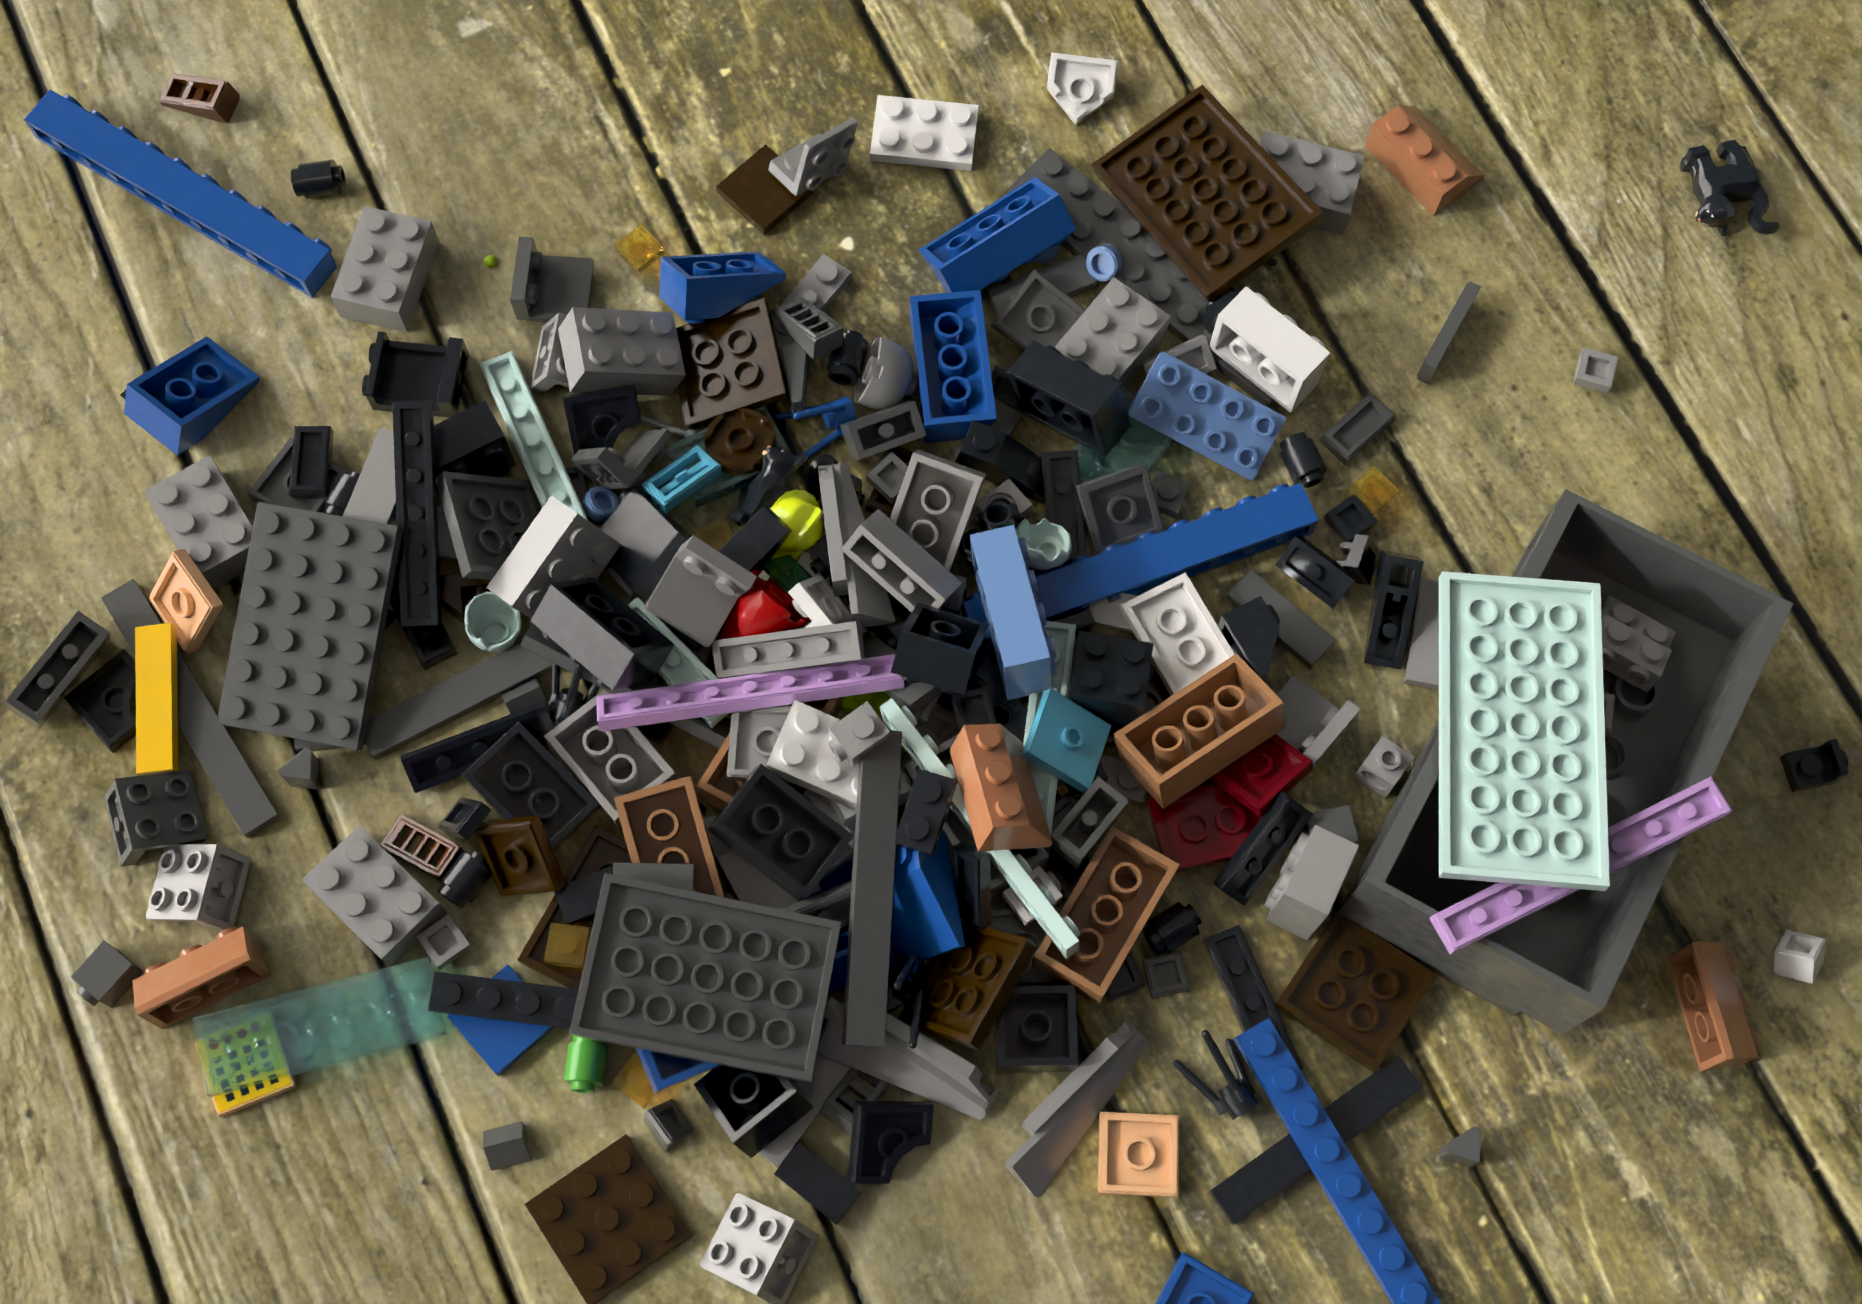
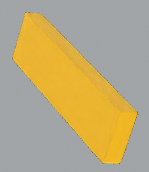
(156, 699)

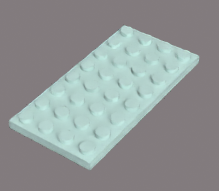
(1522, 732)

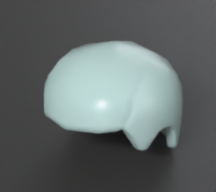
(1046, 543)
(491, 622)

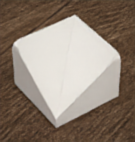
(1799, 956)

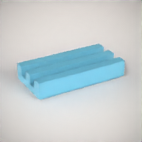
(685, 481)

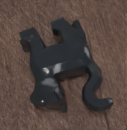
(1728, 183)
(770, 482)

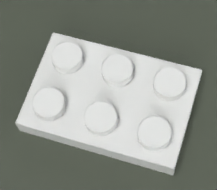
(924, 133)
(1182, 632)
(808, 761)

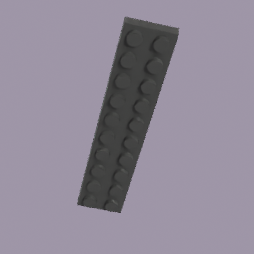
(1145, 265)

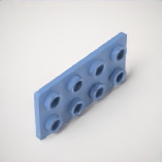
(1206, 415)

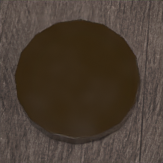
(739, 440)

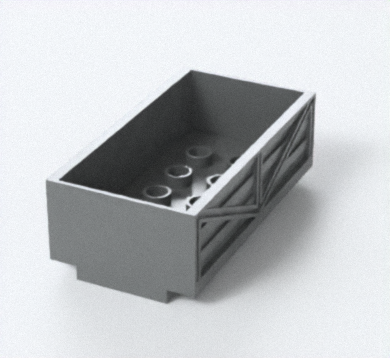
(1661, 741)

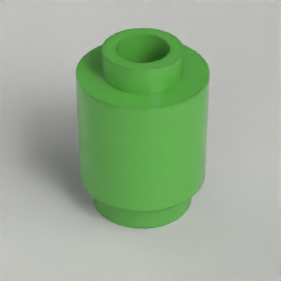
(585, 1064)

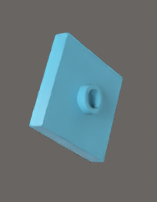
(1066, 740)

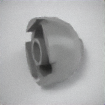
(886, 375)

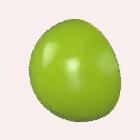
(490, 261)

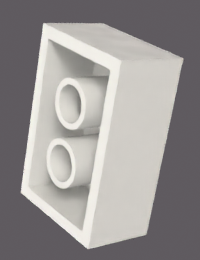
(1268, 349)

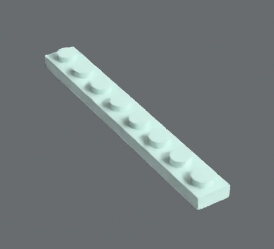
(1013, 869)

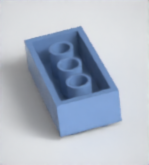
(1013, 611)

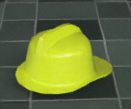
(805, 519)

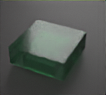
(786, 572)

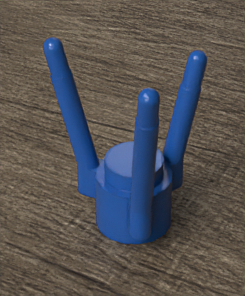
(833, 415)

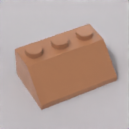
(1421, 157)
(998, 789)
(199, 977)
(1712, 1005)

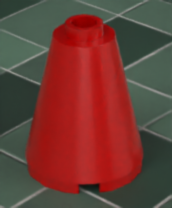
(761, 611)

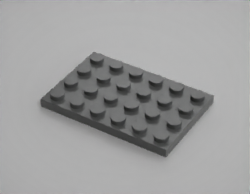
(310, 625)
(706, 978)

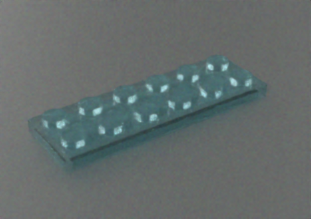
(316, 1027)

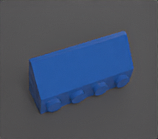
(999, 238)
(951, 363)

